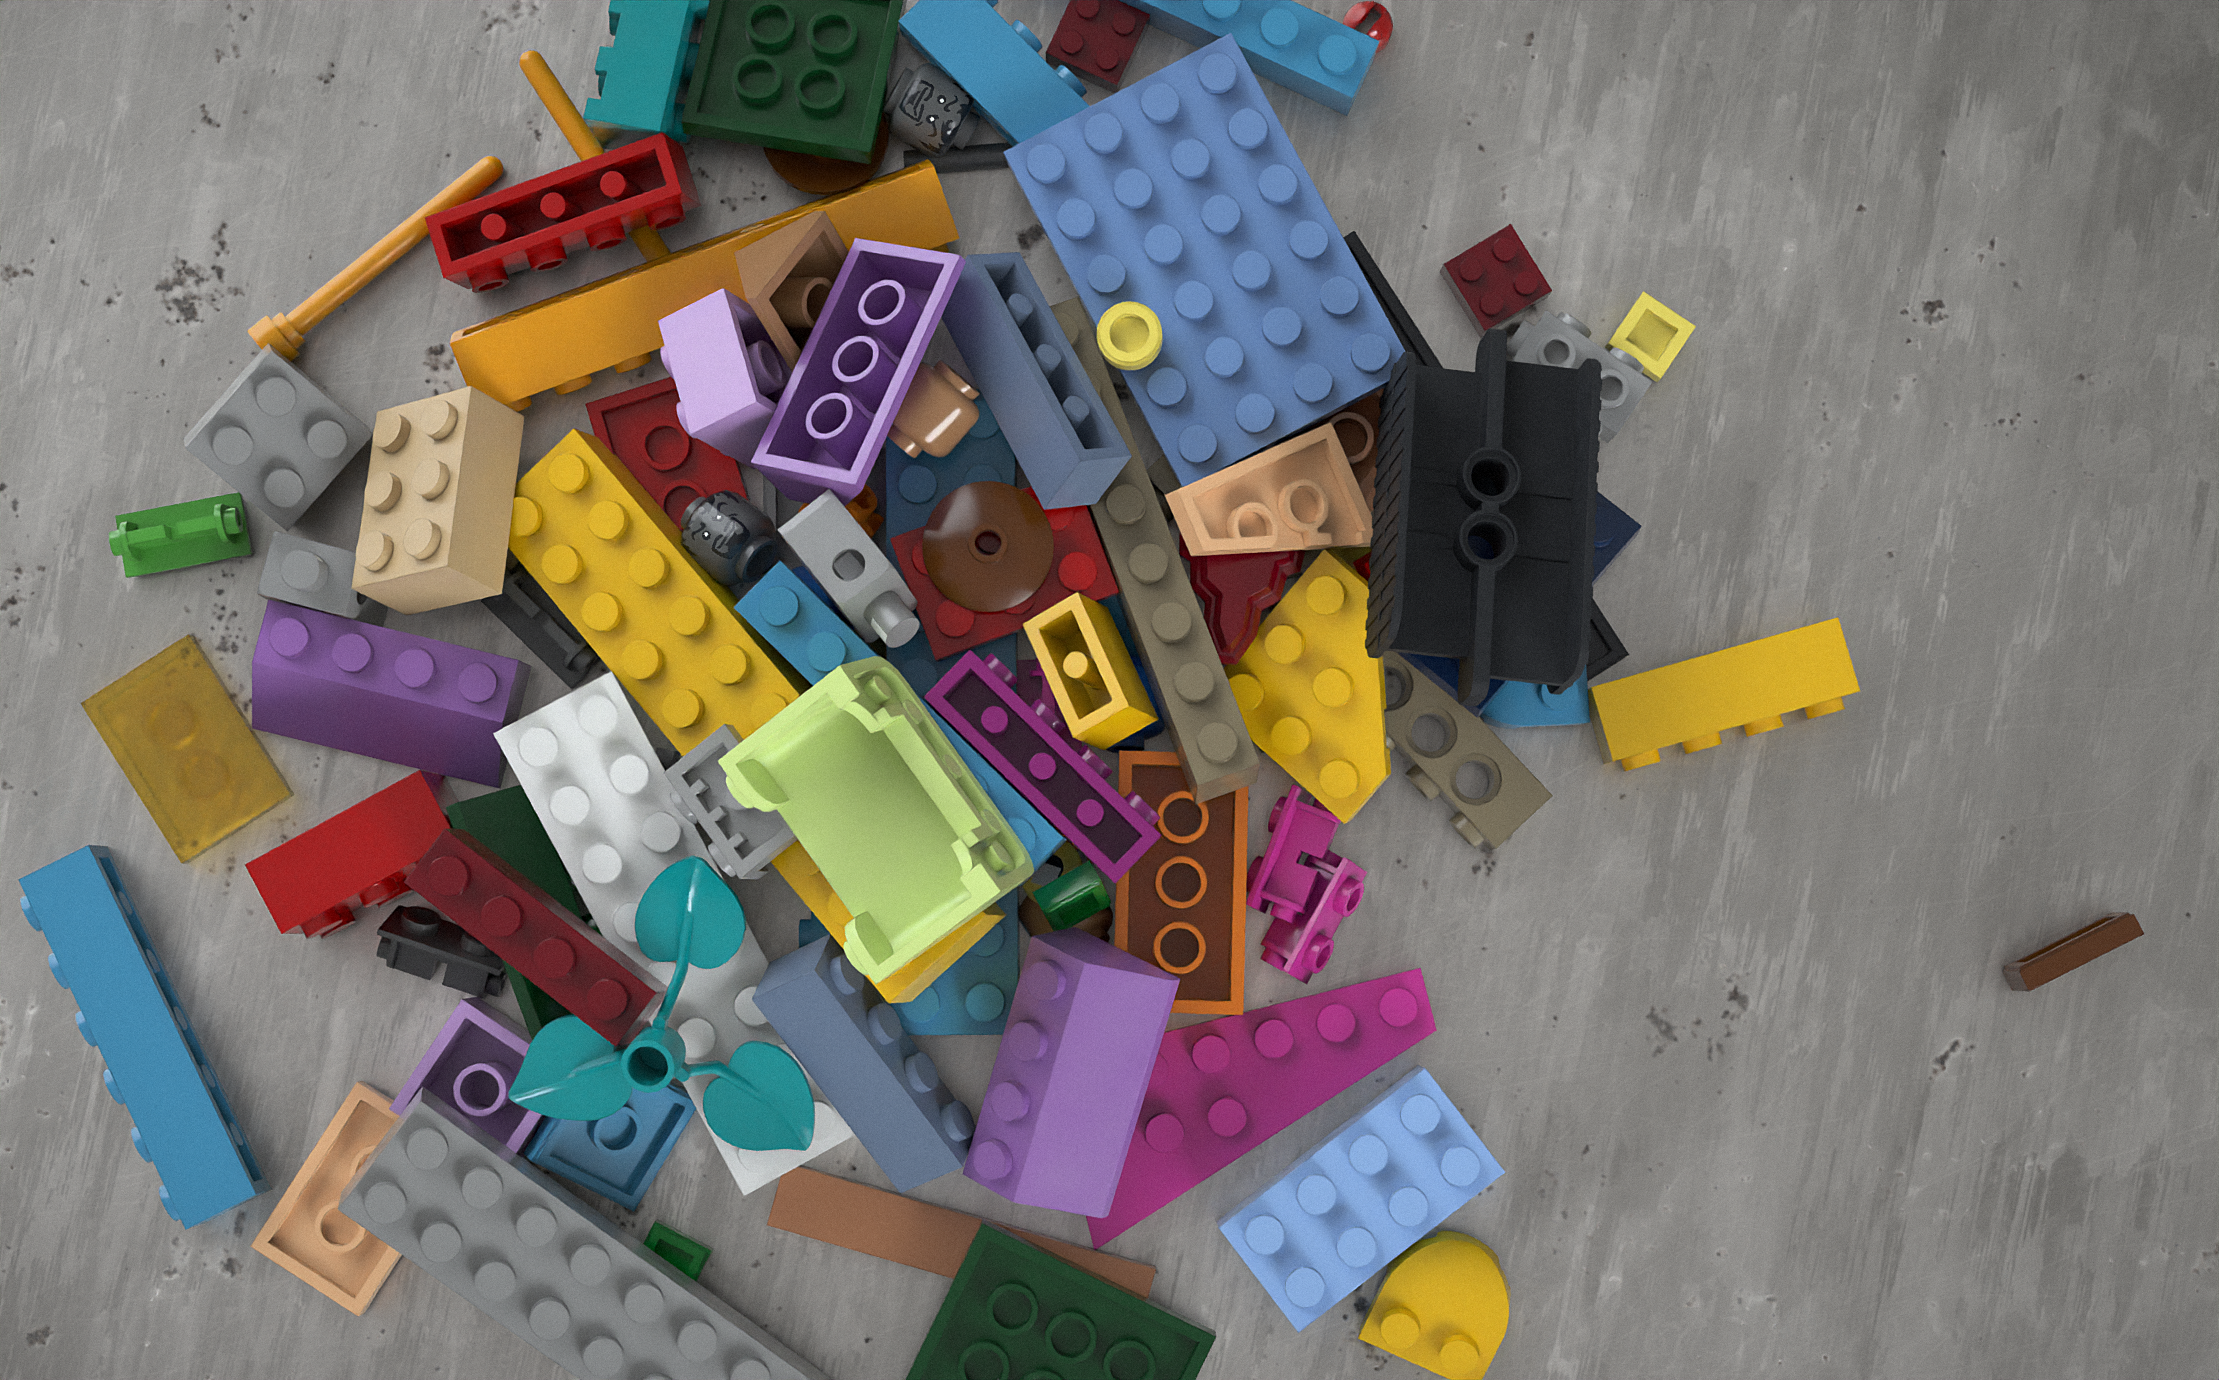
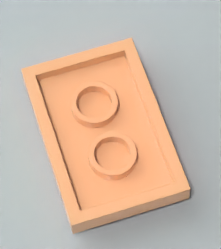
(308, 1230)

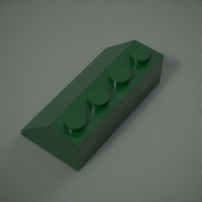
(514, 832)

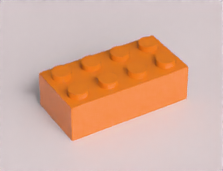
(1188, 892)

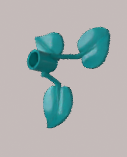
(579, 1075)

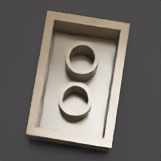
(438, 502)

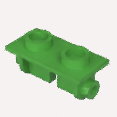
(181, 535)

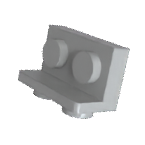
(740, 836)

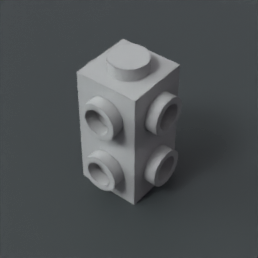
(1565, 343)

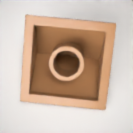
(791, 278)

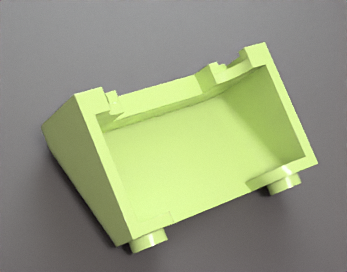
(881, 812)

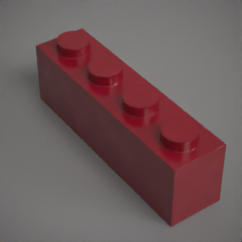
(537, 936)

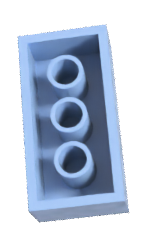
(1359, 1197)

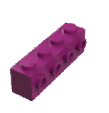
(1042, 766)

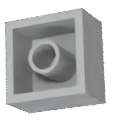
(277, 437)

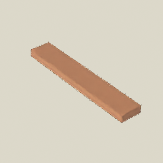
(914, 1229)

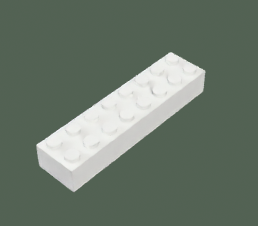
(616, 832)

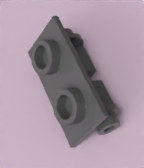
(542, 626)
(418, 939)

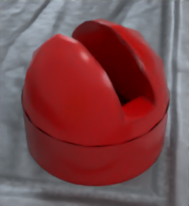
(1382, 27)

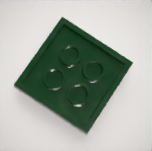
(795, 74)

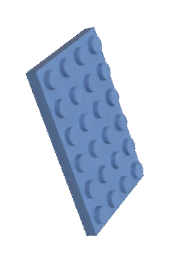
(1212, 222)

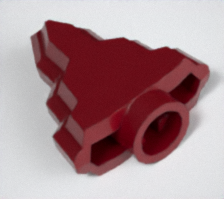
(1237, 591)

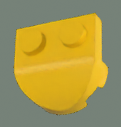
(1442, 1306)

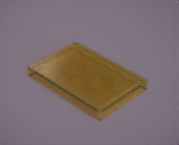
(187, 749)

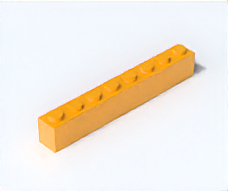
(618, 315)

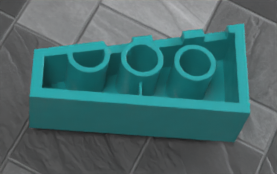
(645, 71)

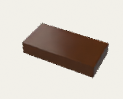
(2072, 951)

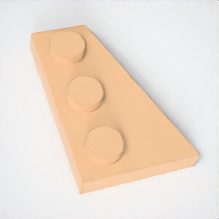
(1276, 501)

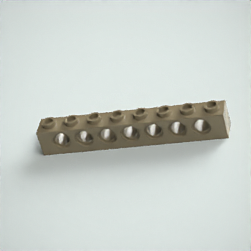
(1512, 789)

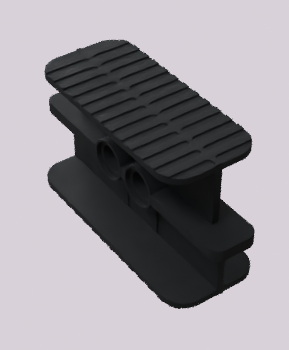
(1540, 446)

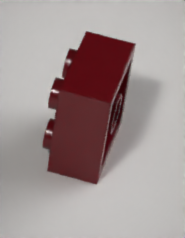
(1098, 40)
(1495, 280)

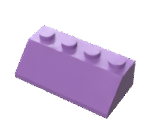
(855, 369)
(384, 693)
(1070, 1074)

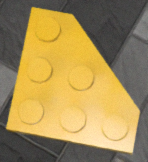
(1315, 692)

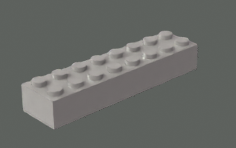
(548, 1260)

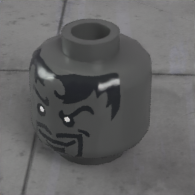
(930, 111)
(729, 537)

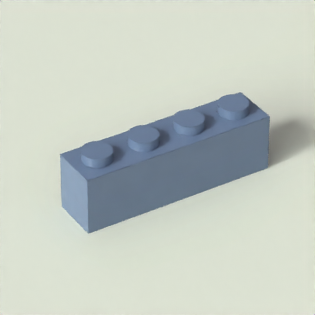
(1033, 381)
(865, 1063)

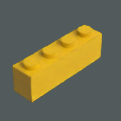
(1720, 692)

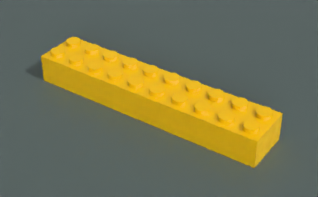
(675, 641)

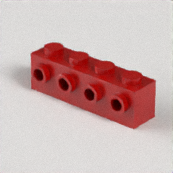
(563, 213)

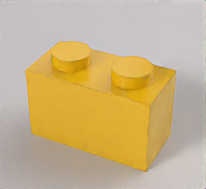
(1090, 671)

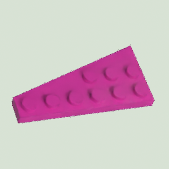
(1251, 1075)

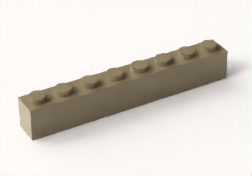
(1162, 605)

